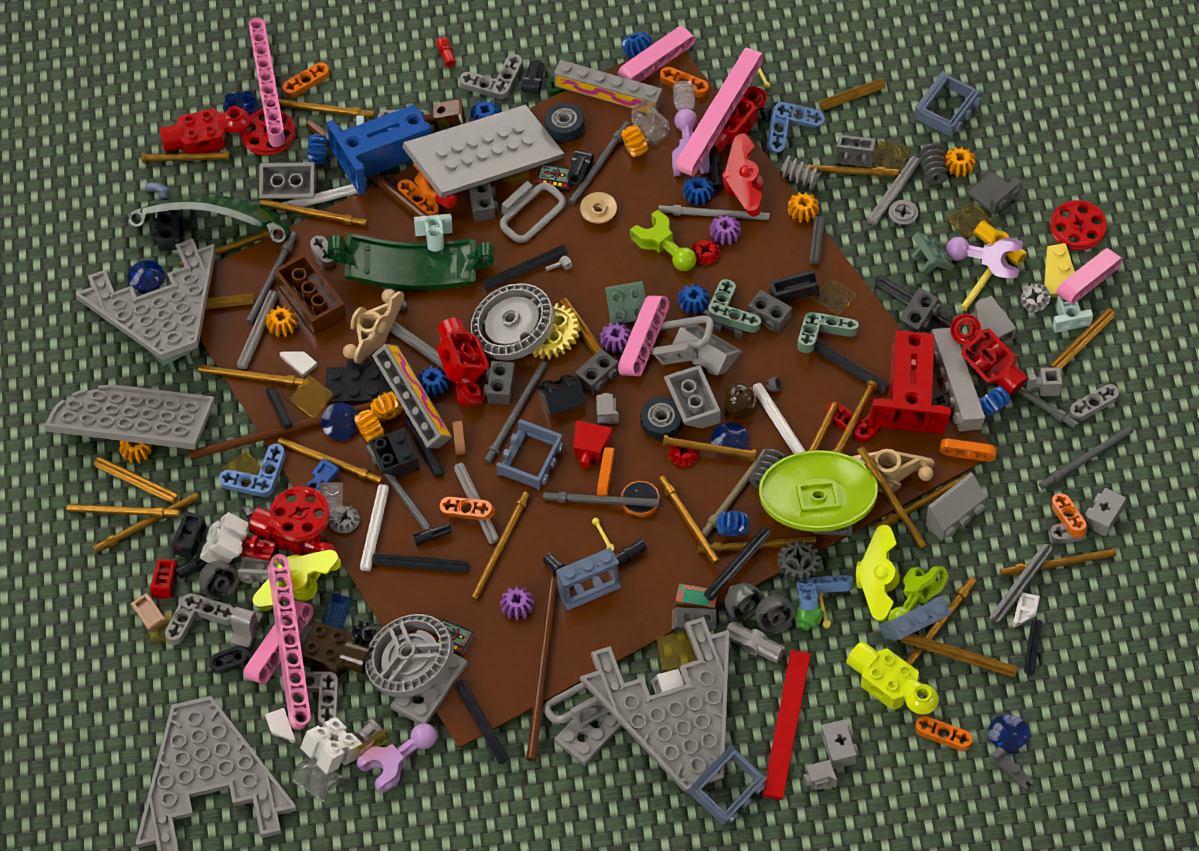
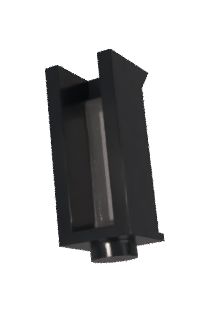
(795, 287)

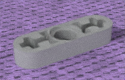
(1090, 410)

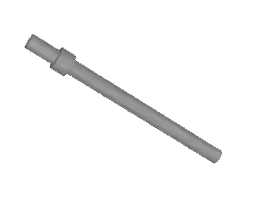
(677, 210)

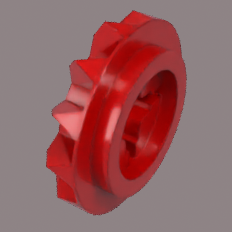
(707, 257)
(686, 458)

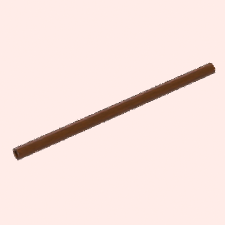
(376, 178)
(264, 435)
(542, 670)

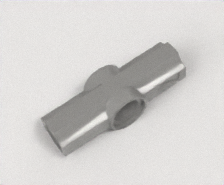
(755, 642)

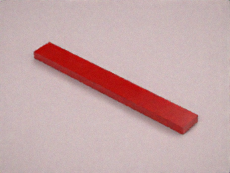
(786, 725)

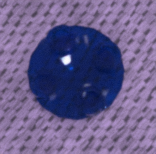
(243, 100)
(145, 276)
(339, 421)
(730, 435)
(1008, 732)

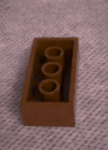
(310, 293)

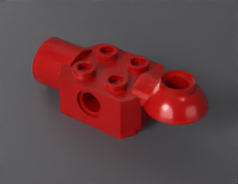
(742, 118)
(204, 130)
(988, 354)
(462, 360)
(261, 525)

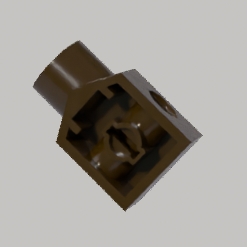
(333, 650)

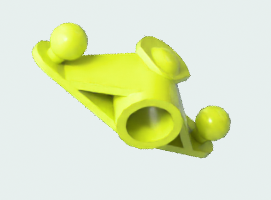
(304, 573)
(877, 574)

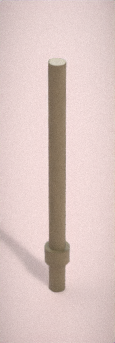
(712, 521)

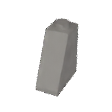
(993, 317)

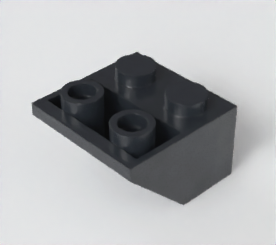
(561, 394)
(395, 453)

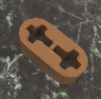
(459, 437)

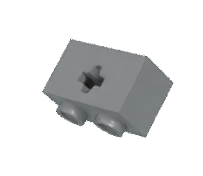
(1105, 511)
(832, 736)

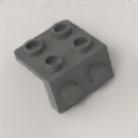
(995, 192)

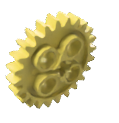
(560, 335)

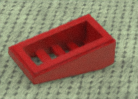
(163, 590)

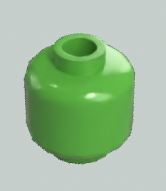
(809, 618)

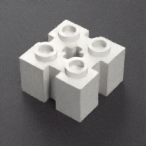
(224, 539)
(331, 745)

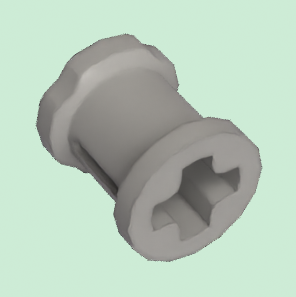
(368, 731)

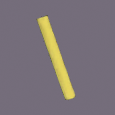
(976, 290)

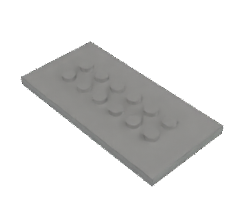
(483, 150)

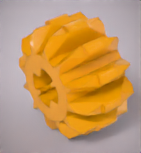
(634, 141)
(959, 161)
(803, 207)
(281, 321)
(386, 407)
(368, 425)
(134, 451)

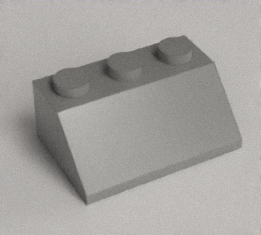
(287, 180)
(715, 356)
(693, 397)
(955, 507)

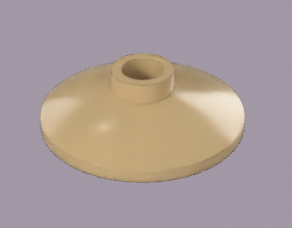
(598, 202)

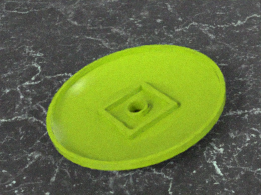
(840, 480)

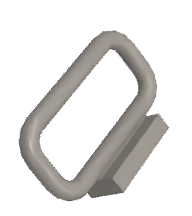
(519, 200)
(683, 351)
(582, 713)

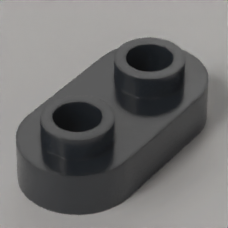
(228, 659)

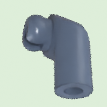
(157, 187)

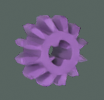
(725, 230)
(614, 337)
(518, 596)

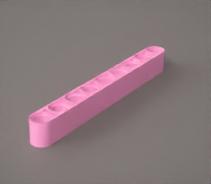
(267, 82)
(719, 112)
(285, 650)

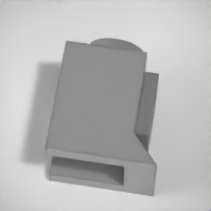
(607, 409)
(820, 775)

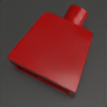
(590, 442)

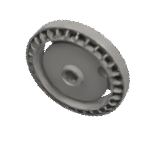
(511, 316)
(409, 660)

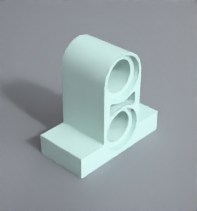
(434, 228)
(1065, 322)

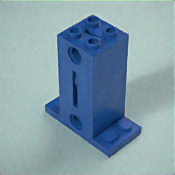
(376, 143)

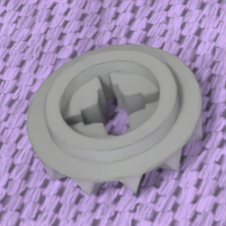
(896, 209)
(1042, 300)
(347, 525)

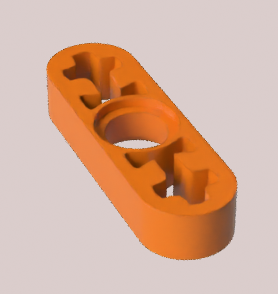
(308, 73)
(679, 75)
(415, 192)
(968, 450)
(605, 471)
(1069, 508)
(472, 514)
(927, 733)

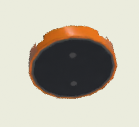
(640, 489)

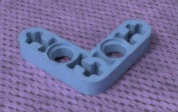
(783, 120)
(262, 479)
(808, 589)

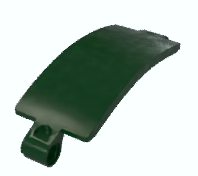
(220, 204)
(410, 264)

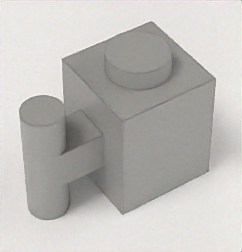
(1048, 382)

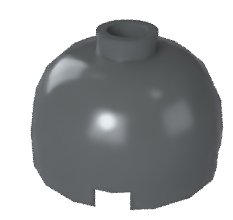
(218, 579)
(742, 601)
(774, 614)

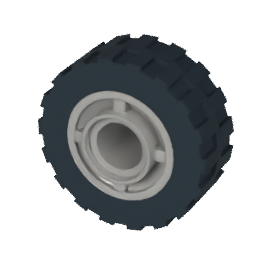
(564, 122)
(658, 408)

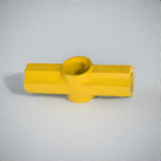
(991, 235)

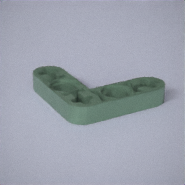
(723, 308)
(842, 326)

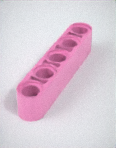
(657, 55)
(1089, 276)
(643, 336)
(267, 656)

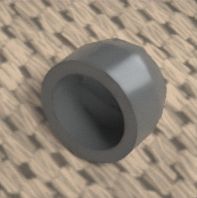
(774, 384)

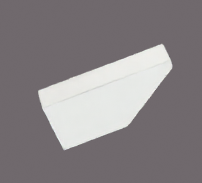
(299, 362)
(1026, 608)
(280, 725)

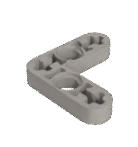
(495, 85)
(193, 611)
(321, 686)

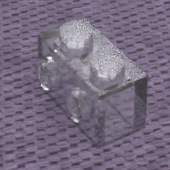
(650, 122)

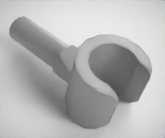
(564, 261)

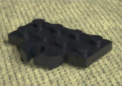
(356, 382)

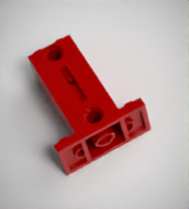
(910, 388)

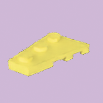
(1057, 267)

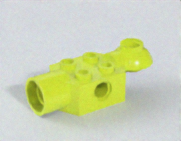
(891, 679)

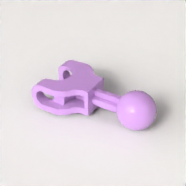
(686, 121)
(992, 254)
(392, 759)

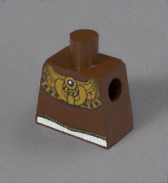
(446, 115)

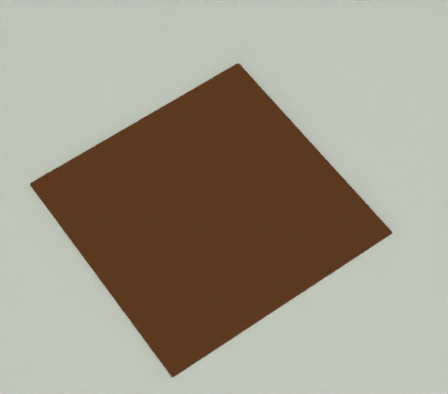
(603, 255)

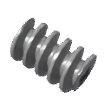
(800, 173)

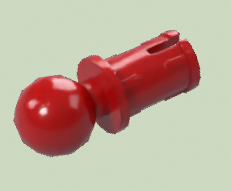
(445, 51)

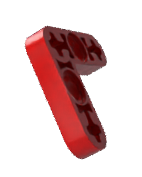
(862, 425)

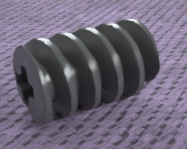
(933, 164)
(769, 457)

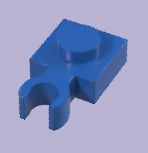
(323, 472)

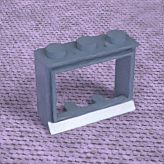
(964, 112)
(539, 433)
(584, 570)
(915, 620)
(743, 801)

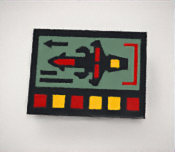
(553, 175)
(460, 635)

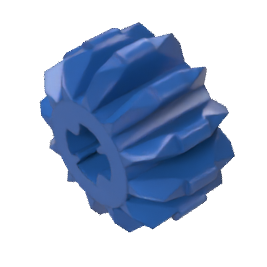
(636, 43)
(483, 110)
(317, 149)
(698, 190)
(693, 299)
(433, 381)
(994, 401)
(732, 523)

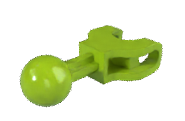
(660, 239)
(920, 588)

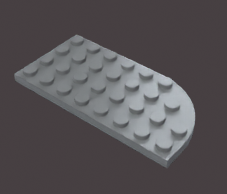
(133, 415)

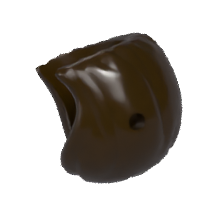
(739, 401)

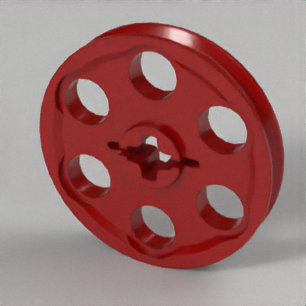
(260, 135)
(1083, 220)
(292, 518)

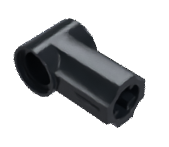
(533, 80)
(580, 164)

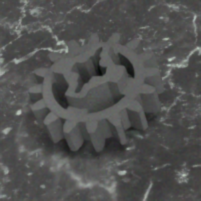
(790, 565)

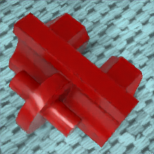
(258, 548)

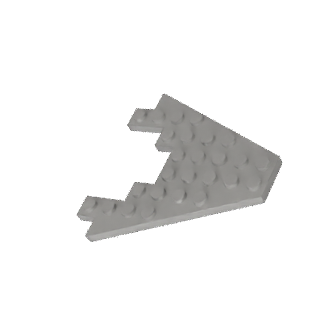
(164, 319)
(678, 726)
(203, 756)

